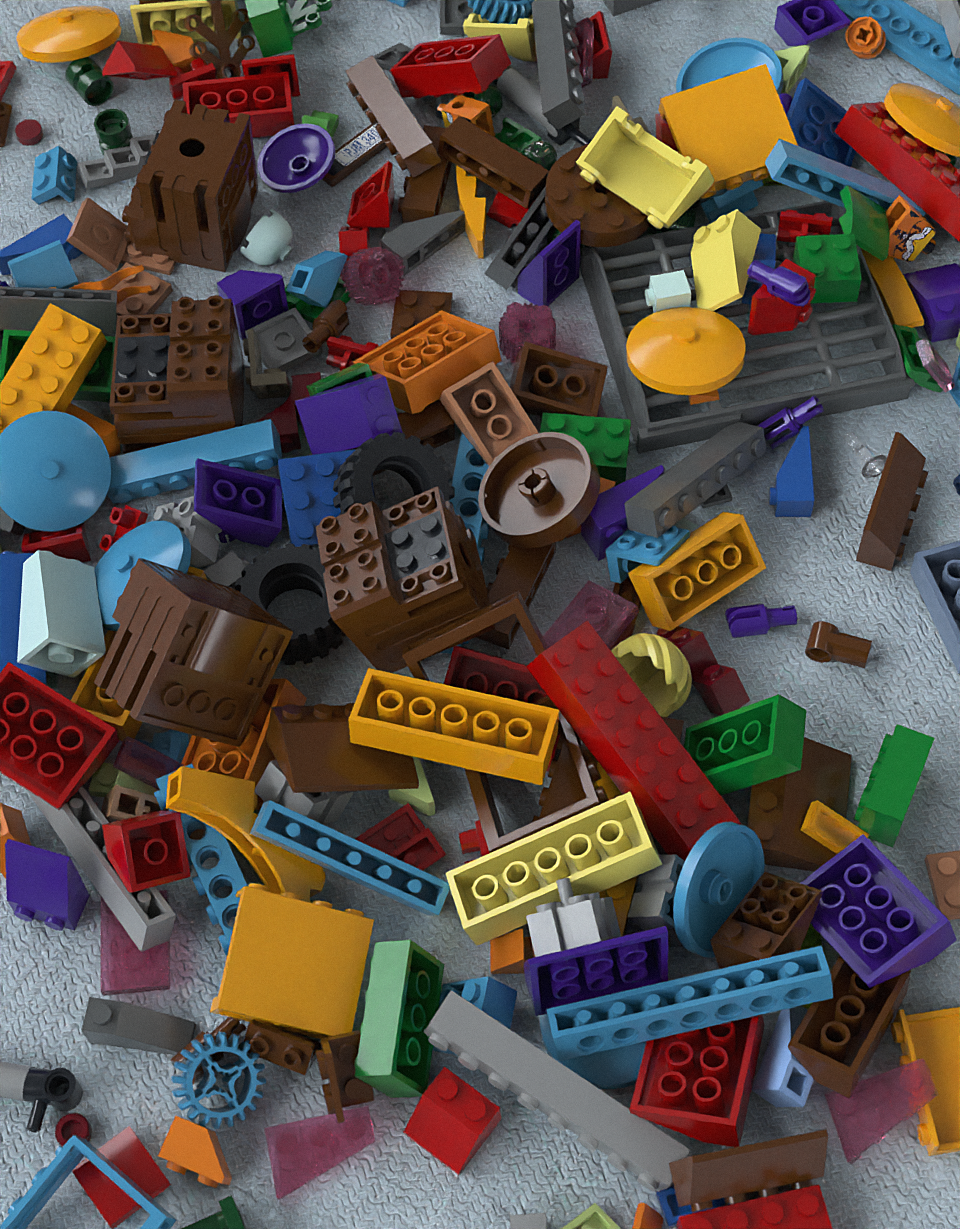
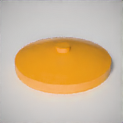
(68, 34)
(925, 116)
(685, 351)

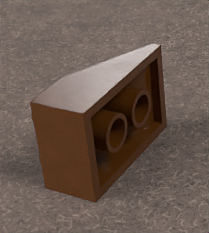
(556, 382)

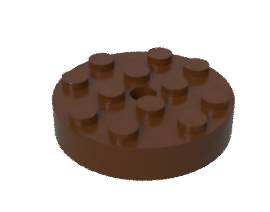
(603, 215)
(539, 490)

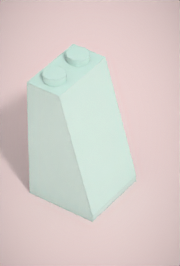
(59, 615)

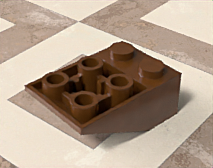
(766, 922)

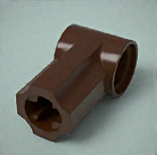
(830, 644)

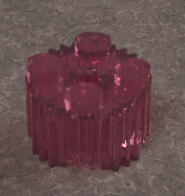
(359, 276)
(527, 324)

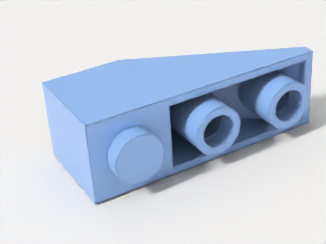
(781, 1076)

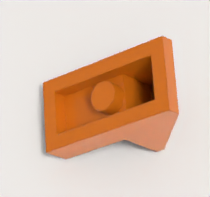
(510, 952)

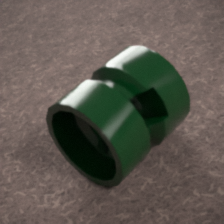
(88, 81)
(112, 129)

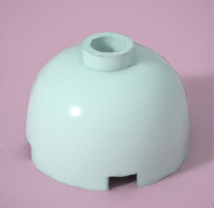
(269, 240)

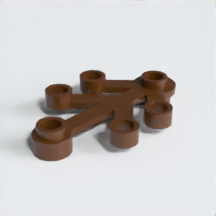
(221, 40)

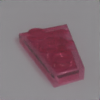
(314, 1146)

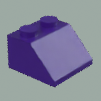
(808, 20)
(254, 297)

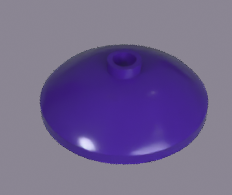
(296, 158)

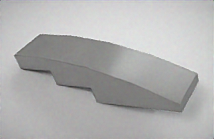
(117, 163)

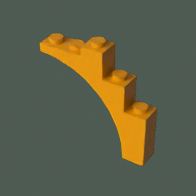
(229, 807)

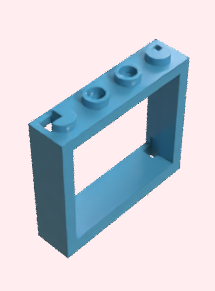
(50, 1178)

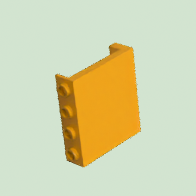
(729, 126)
(294, 963)
(936, 1040)

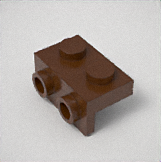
(282, 1047)

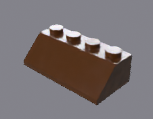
(892, 505)
(844, 1031)
(749, 1169)

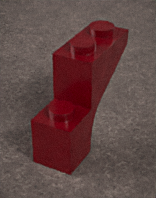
(287, 416)
(715, 682)

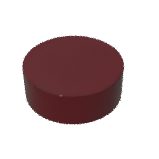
(29, 132)
(72, 1125)

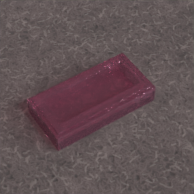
(935, 365)
(143, 762)

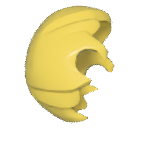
(657, 670)

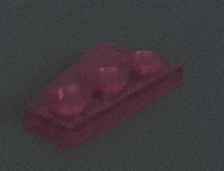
(879, 1106)

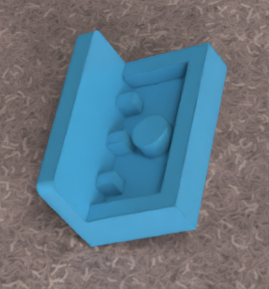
(54, 175)
(729, 200)

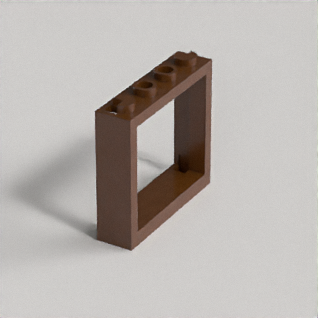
(471, 624)
(487, 808)

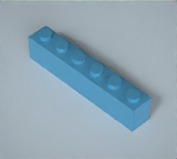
(826, 177)
(173, 464)
(350, 858)

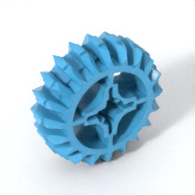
(502, 10)
(233, 1071)

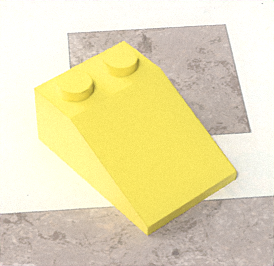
(722, 259)

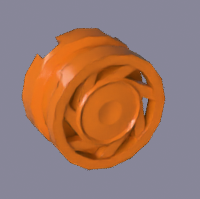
(864, 37)

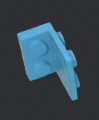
(637, 548)

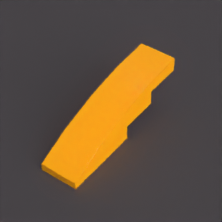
(474, 210)
(894, 291)

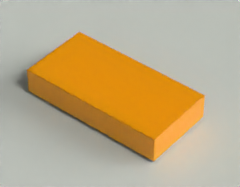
(830, 827)

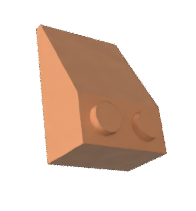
(487, 412)

